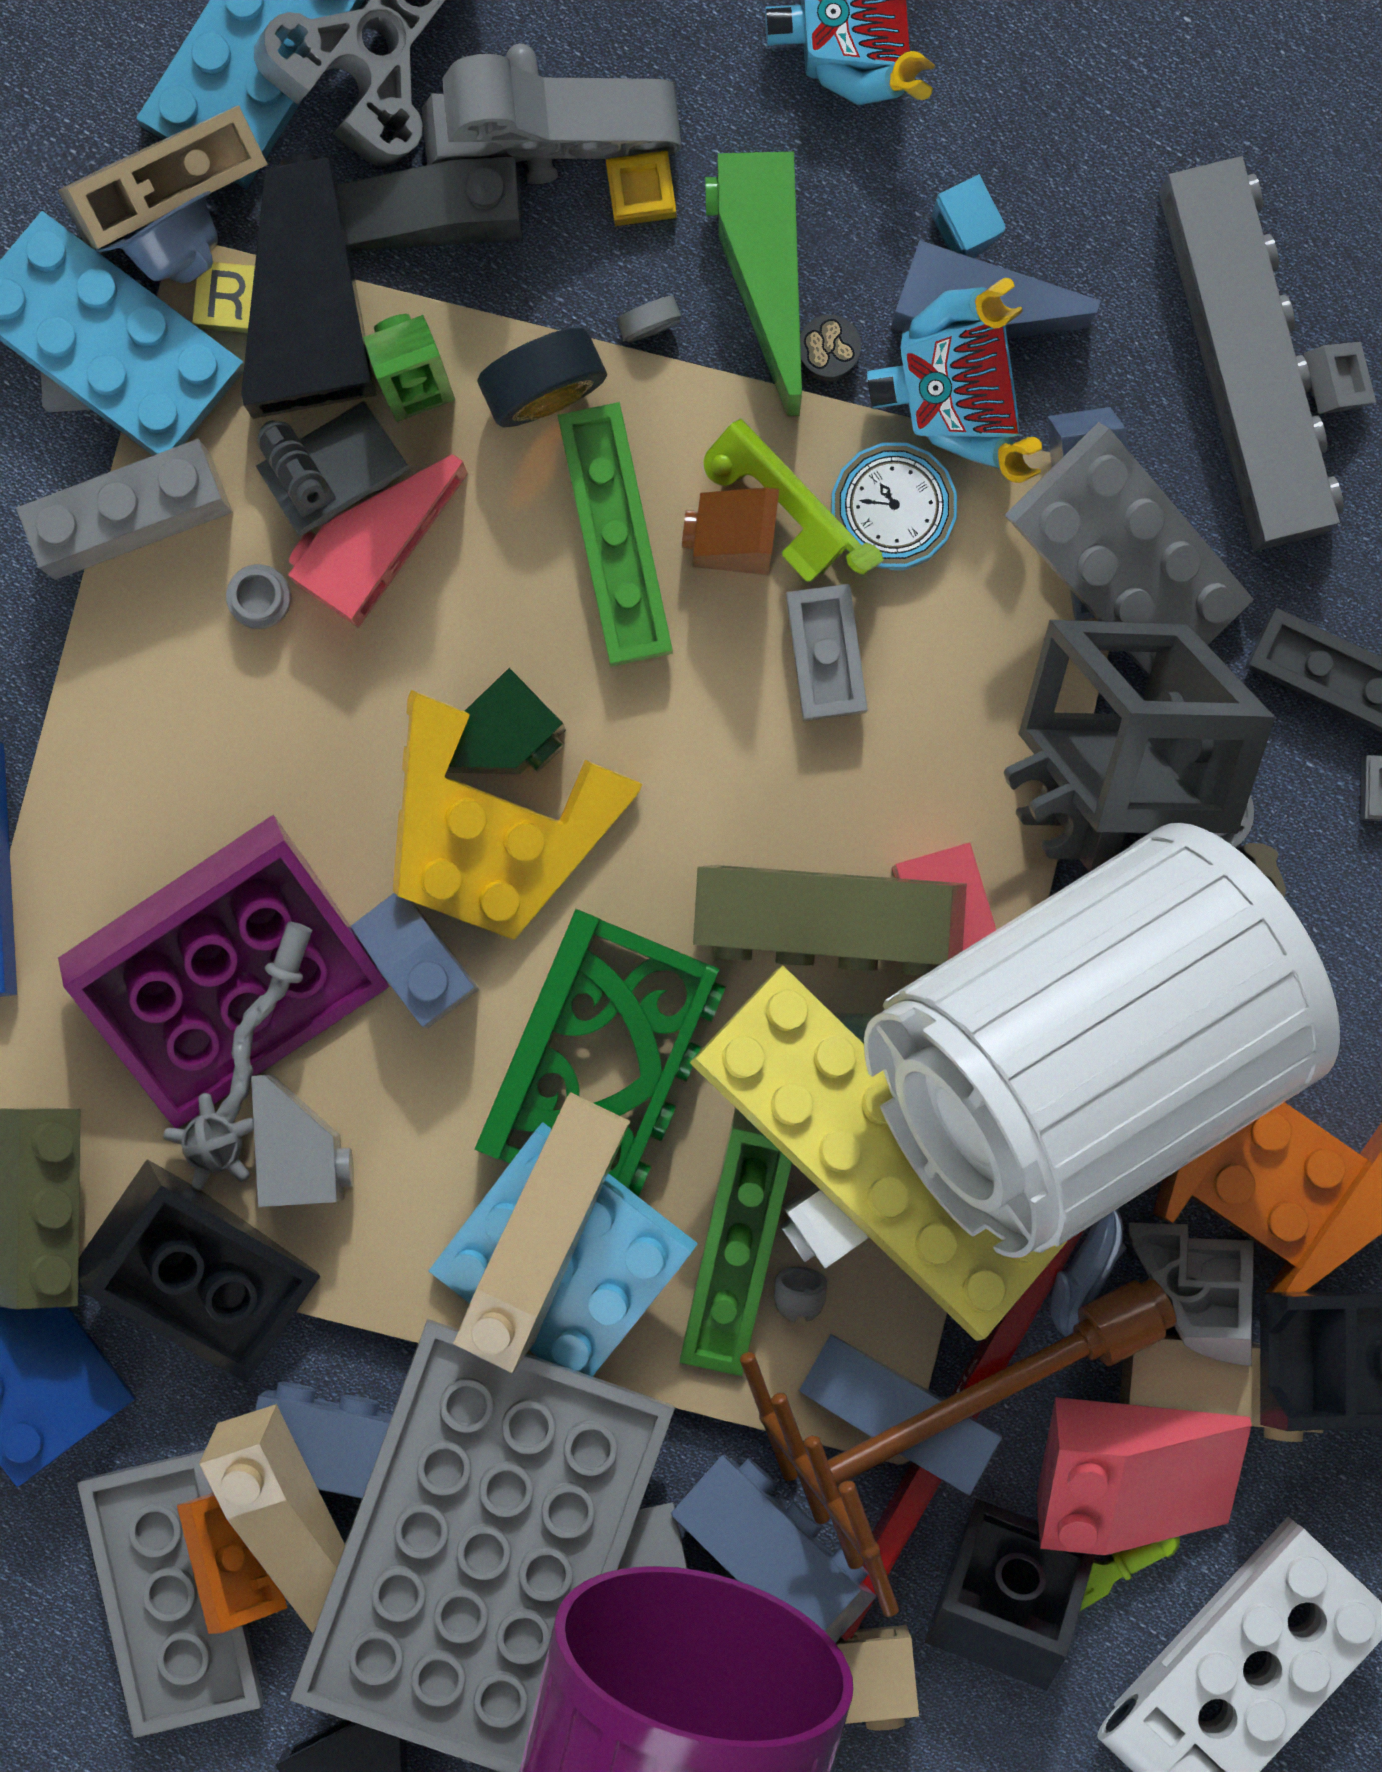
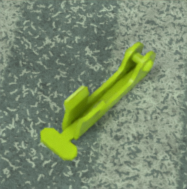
(823, 536)

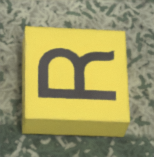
(224, 298)

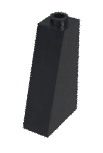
(304, 301)

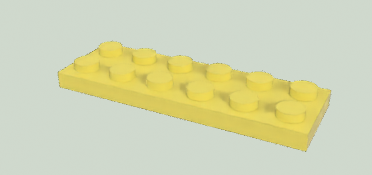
(811, 1096)

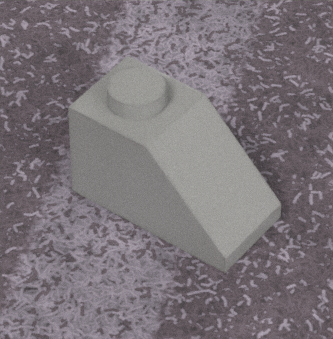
(295, 1149)

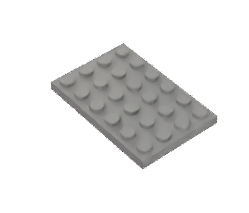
(469, 1540)

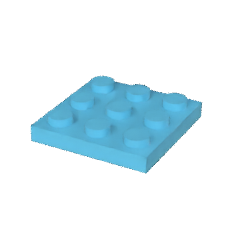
(610, 1281)

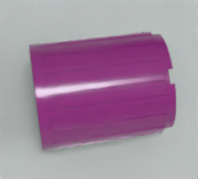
(686, 1679)

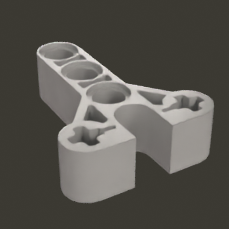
(381, 80)
(509, 112)

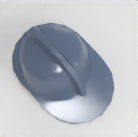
(173, 245)

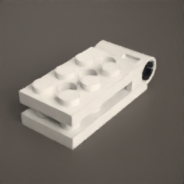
(1157, 1716)

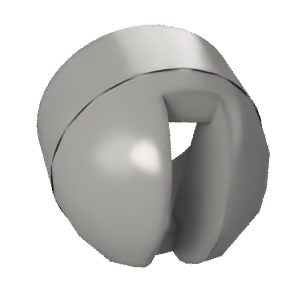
(800, 1293)

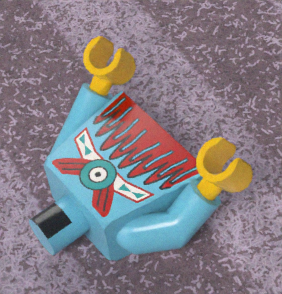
(853, 47)
(961, 380)

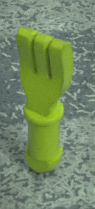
(1124, 1564)

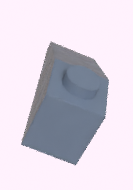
(1044, 305)

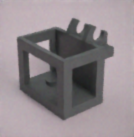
(1160, 761)

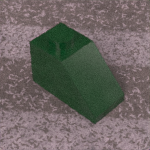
(507, 731)

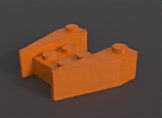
(1288, 1192)

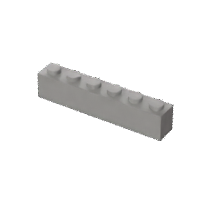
(1250, 353)

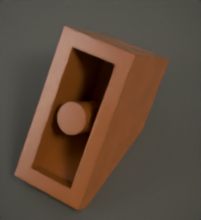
(733, 530)

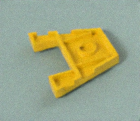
(482, 853)

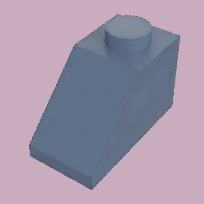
(414, 959)

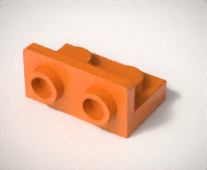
(226, 1573)

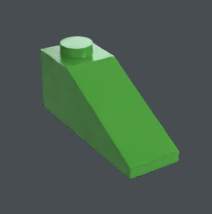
(408, 366)

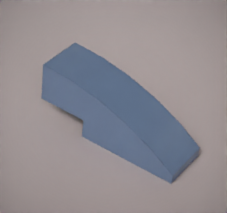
(880, 1398)

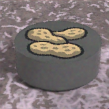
(829, 348)

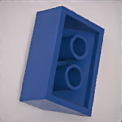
(51, 1388)

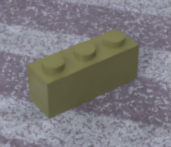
(39, 1207)

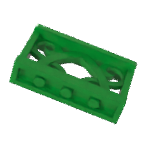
(579, 972)

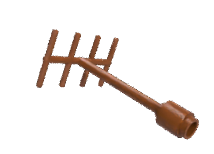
(1107, 1330)

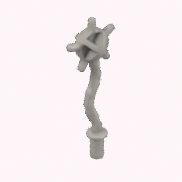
(213, 1139)

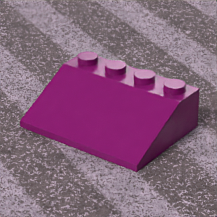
(193, 958)

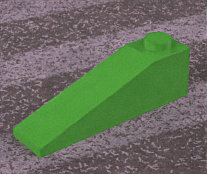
(760, 243)
(736, 1250)

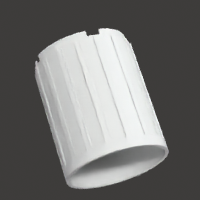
(1103, 1039)

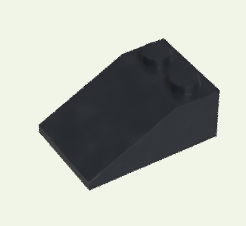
(194, 1272)

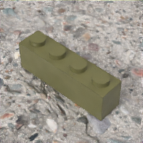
(828, 916)

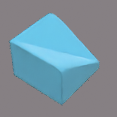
(968, 217)

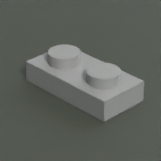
(826, 652)

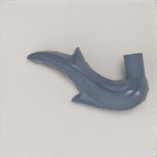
(1087, 1272)

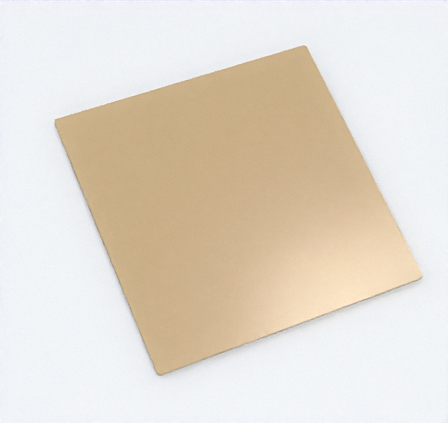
(194, 729)

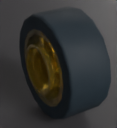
(542, 377)

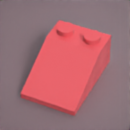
(1135, 1474)

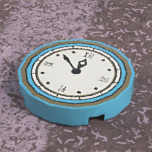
(897, 502)

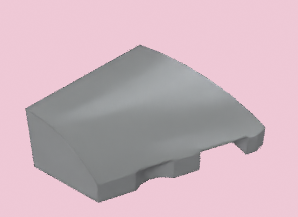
(1206, 1285)

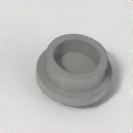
(258, 596)

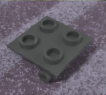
(327, 467)

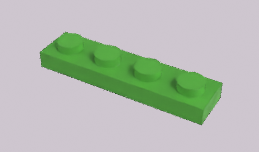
(615, 534)

